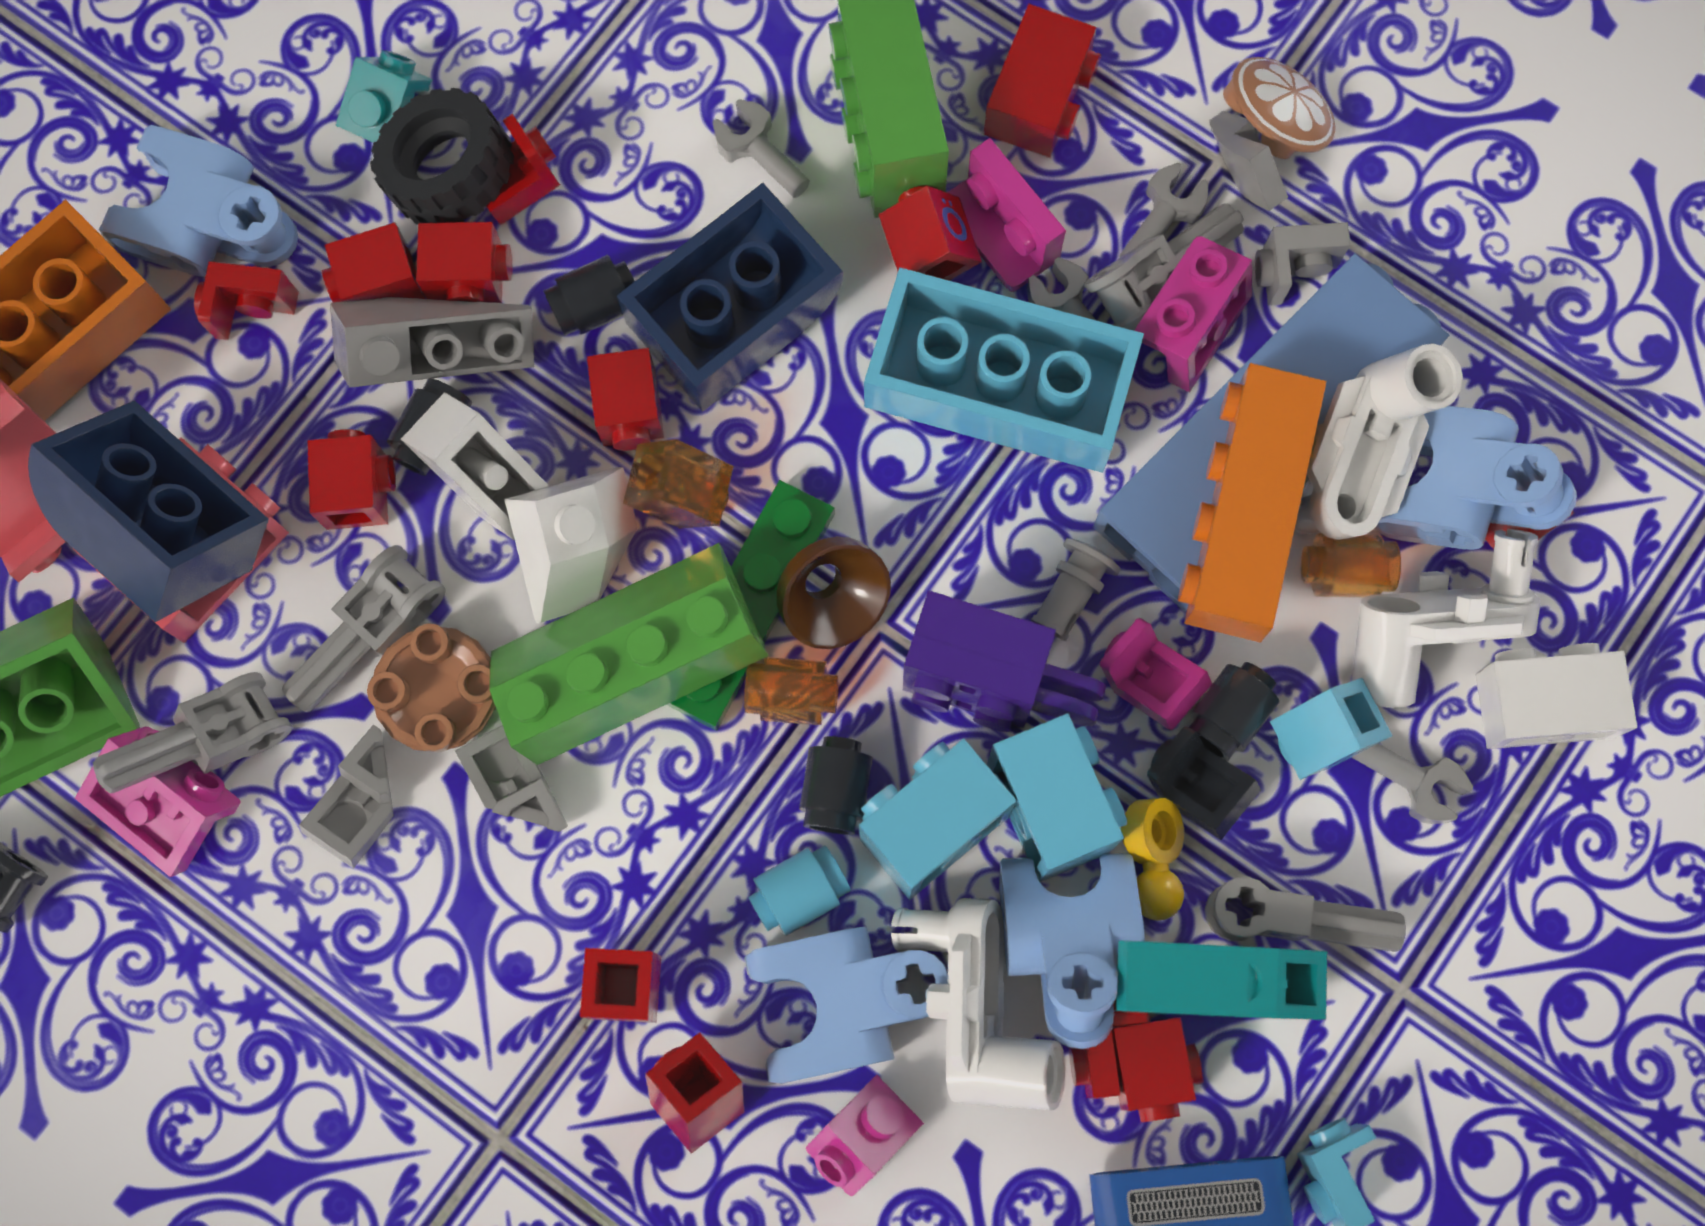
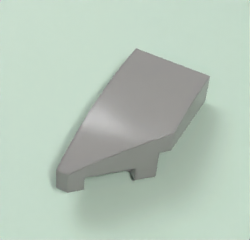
(1248, 160)
(509, 781)
(356, 804)

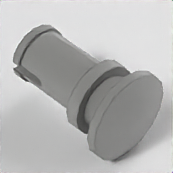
(1074, 586)

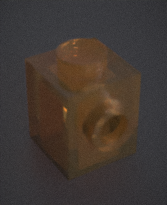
(678, 484)

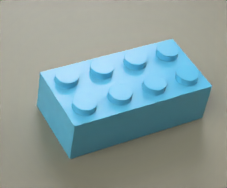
(1001, 369)

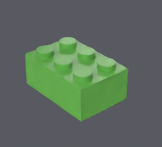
(887, 99)

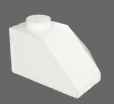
(571, 540)

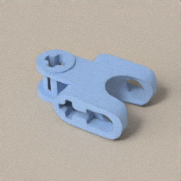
(201, 210)
(1478, 481)
(1071, 943)
(853, 999)

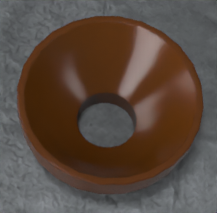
(846, 606)

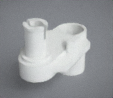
(1374, 440)
(1400, 623)
(979, 1061)

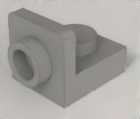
(1299, 248)

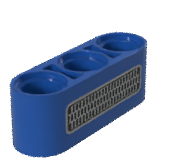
(1195, 1194)

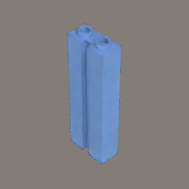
(1330, 338)

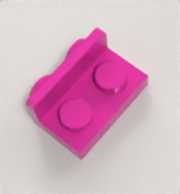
(1008, 218)
(1197, 309)
(163, 814)

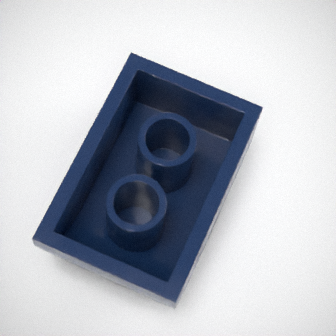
(731, 296)
(144, 509)

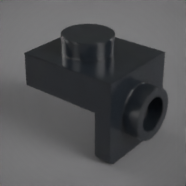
(1201, 783)

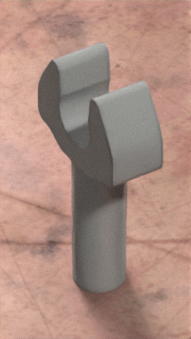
(756, 145)
(1167, 206)
(1070, 300)
(1419, 781)

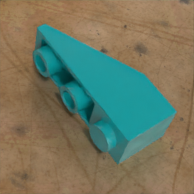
(1221, 980)

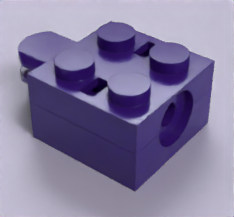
(991, 667)

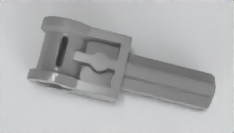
(1138, 276)
(373, 616)
(208, 728)
(1301, 917)

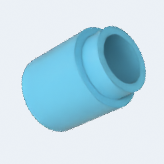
(799, 890)

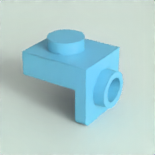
(1332, 1188)

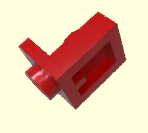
(241, 288)

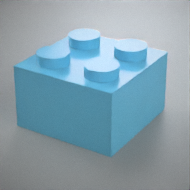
(1060, 803)
(935, 816)

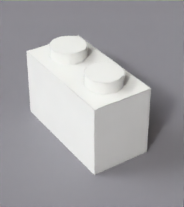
(472, 459)
(1555, 697)

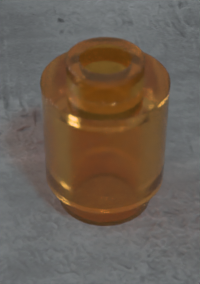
(1351, 566)
(790, 690)

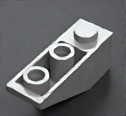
(428, 339)

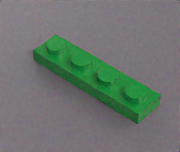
(781, 531)

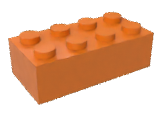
(67, 309)

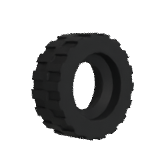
(421, 128)

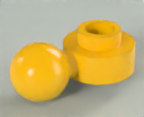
(1155, 839)

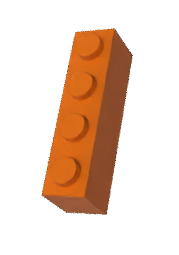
(1254, 502)

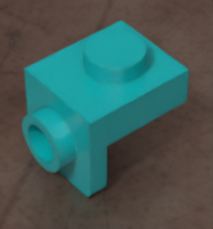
(376, 91)

